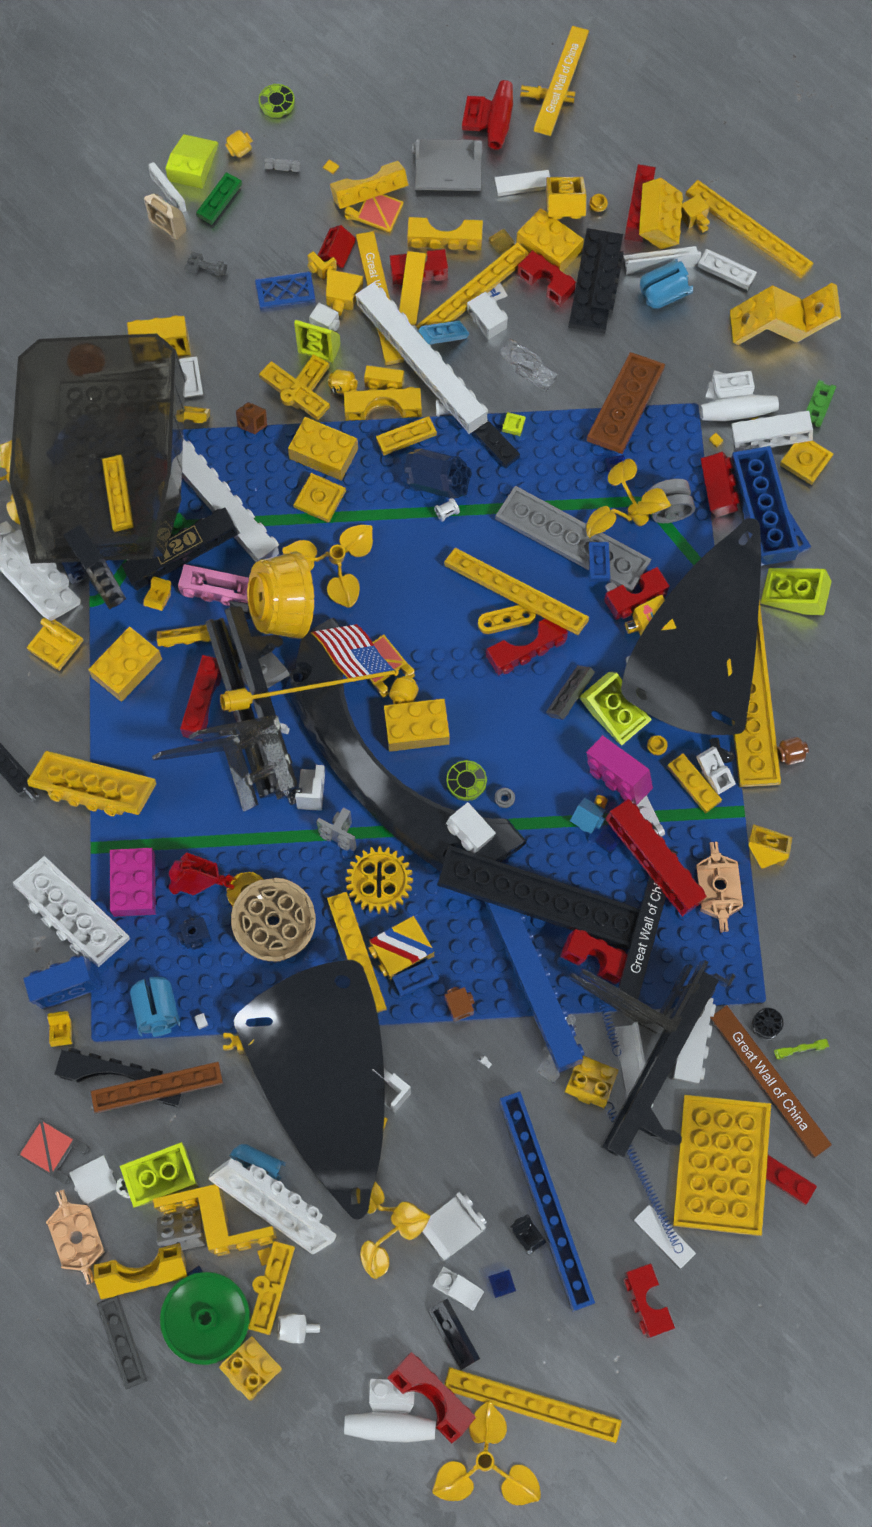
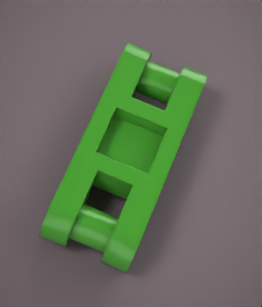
(820, 403)

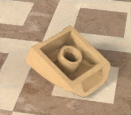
(165, 215)

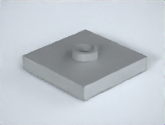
(272, 670)

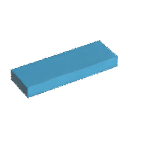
(443, 332)

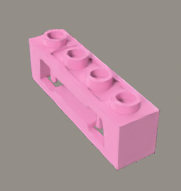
(192, 585)

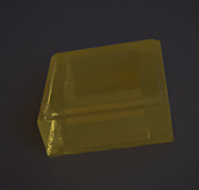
(501, 241)

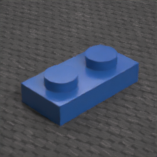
(599, 562)
(415, 978)

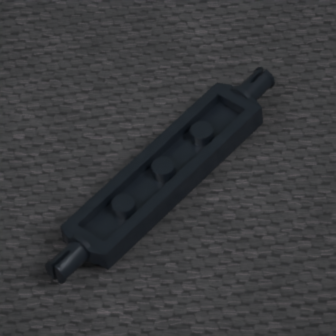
(15, 774)

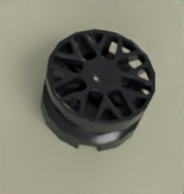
(767, 1023)

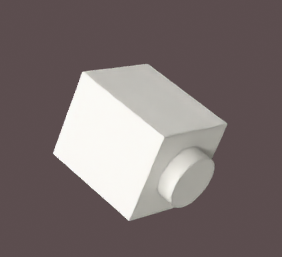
(325, 317)

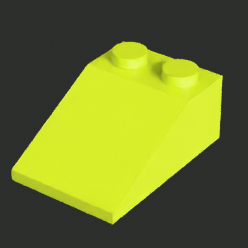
(191, 161)
(316, 341)
(797, 590)
(612, 709)
(159, 1175)

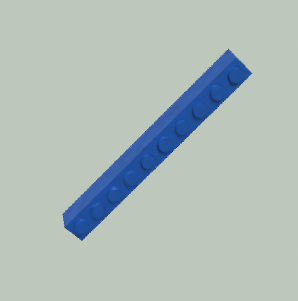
(537, 988)
(546, 1202)

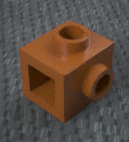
(251, 418)
(459, 1003)

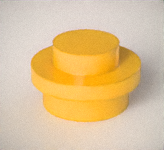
(598, 203)
(657, 745)

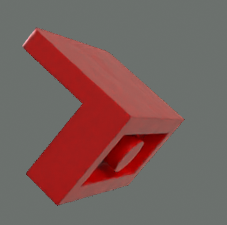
(337, 244)

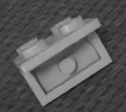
(338, 831)
(182, 1229)

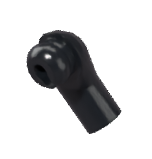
(725, 755)

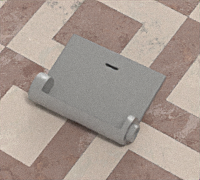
(448, 164)

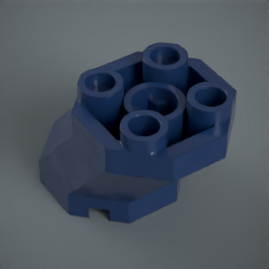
(437, 473)

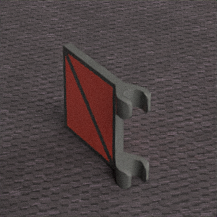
(48, 1148)

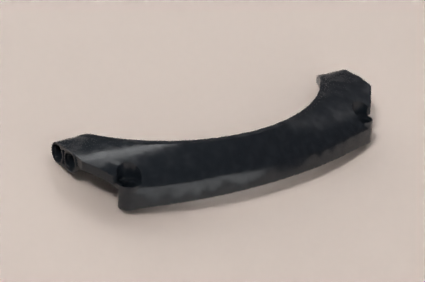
(403, 812)

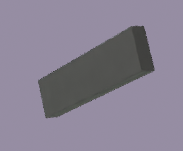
(122, 1342)

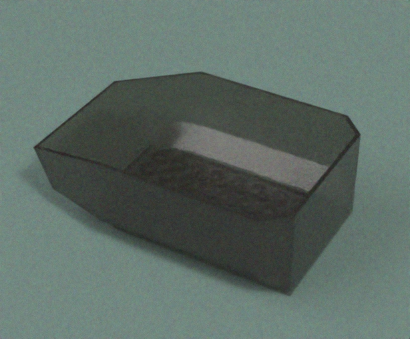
(87, 404)

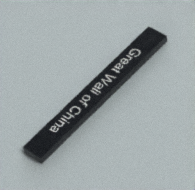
(642, 939)

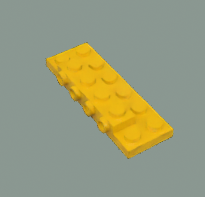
(91, 784)

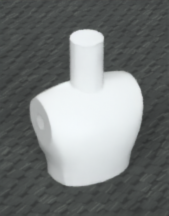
(293, 1328)

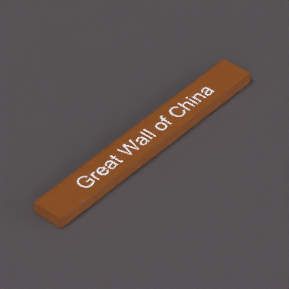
(770, 1082)

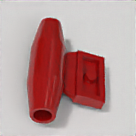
(489, 114)

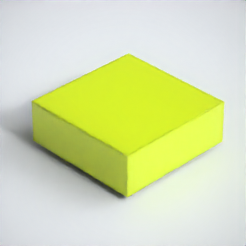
(513, 424)

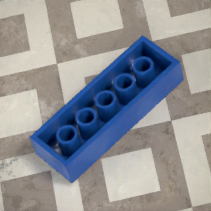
(764, 500)

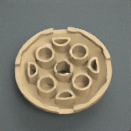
(267, 899)

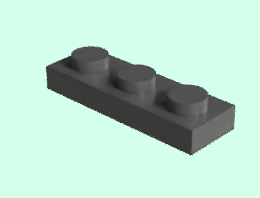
(570, 692)

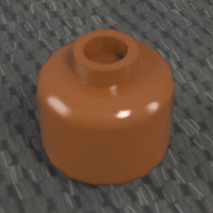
(792, 751)

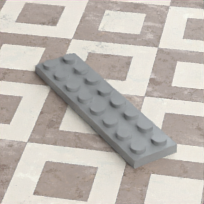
(569, 536)

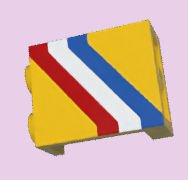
(400, 947)

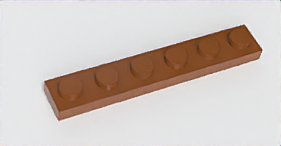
(156, 1087)

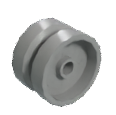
(681, 502)

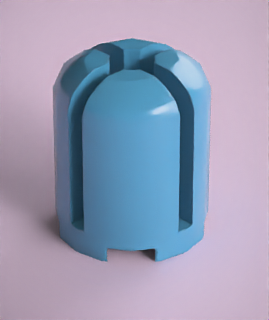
(665, 285)
(145, 1016)
(248, 1155)

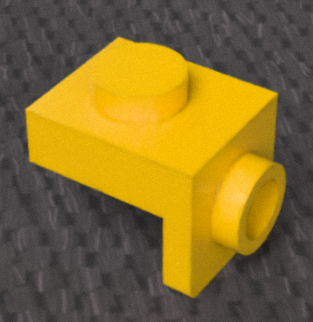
(317, 266)
(158, 593)
(60, 1028)

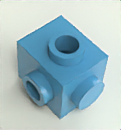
(588, 816)

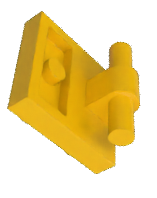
(54, 643)
(592, 1082)
(250, 1368)

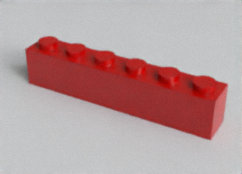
(656, 857)

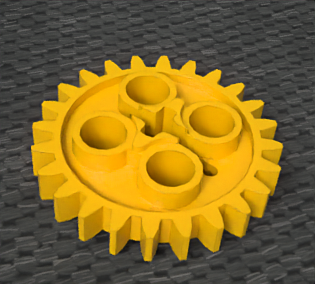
(397, 880)

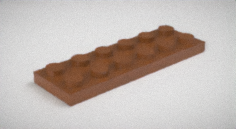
(626, 402)

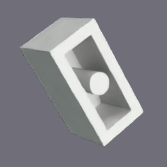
(487, 315)
(470, 828)

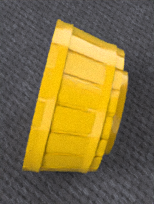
(281, 595)

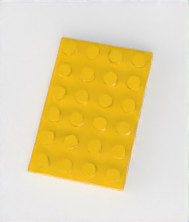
(722, 1165)

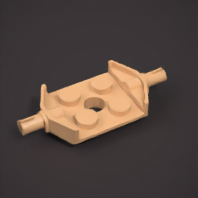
(718, 902)
(63, 1224)

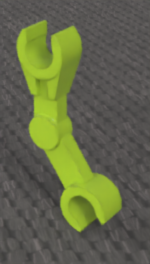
(785, 1052)

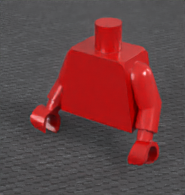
(196, 874)

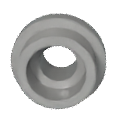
(505, 792)

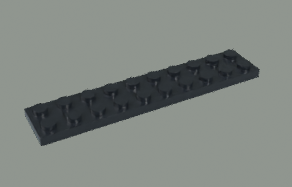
(537, 896)

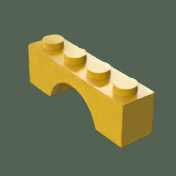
(350, 192)
(466, 236)
(360, 403)
(115, 1279)

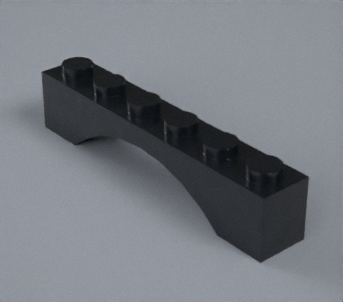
(79, 1067)

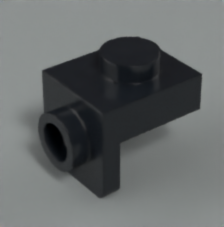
(527, 1234)

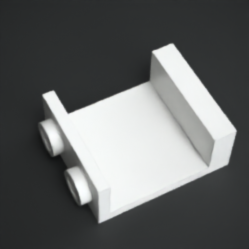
(453, 1226)

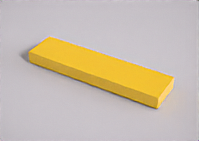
(412, 285)
(117, 493)

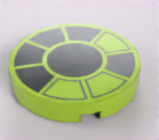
(276, 100)
(466, 780)

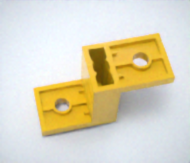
(785, 313)
(215, 1219)

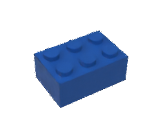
(62, 982)

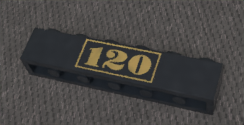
(183, 548)

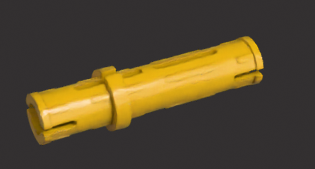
(540, 93)

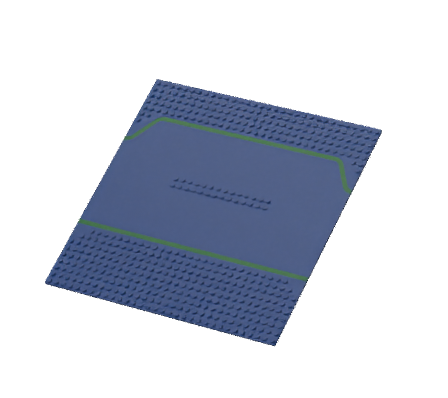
(490, 717)

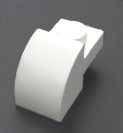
(715, 771)
(458, 1288)

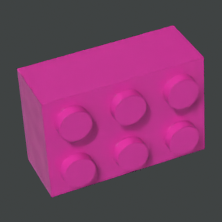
(619, 770)
(132, 882)

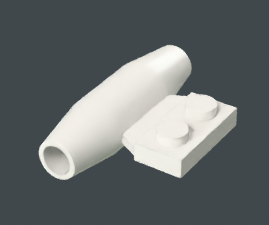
(737, 399)
(389, 1417)

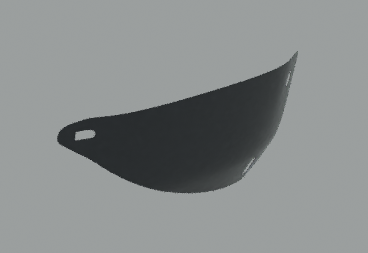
(714, 622)
(320, 1073)

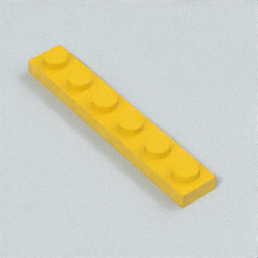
(353, 942)

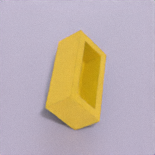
(383, 378)

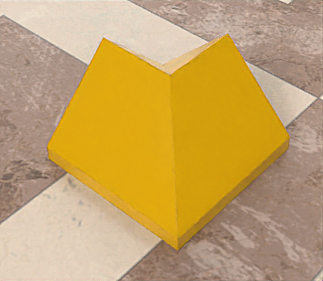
(769, 846)

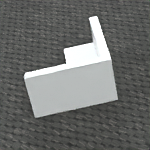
(313, 789)
(395, 1091)

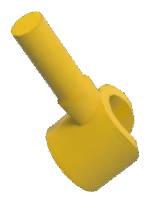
(601, 801)

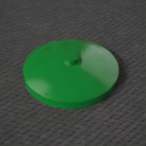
(205, 1318)

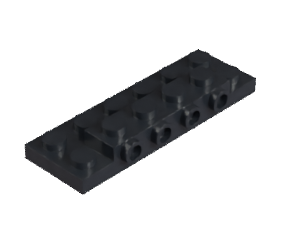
(596, 280)

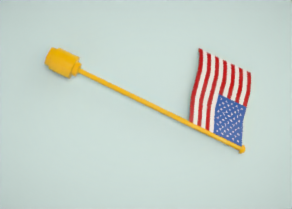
(349, 650)

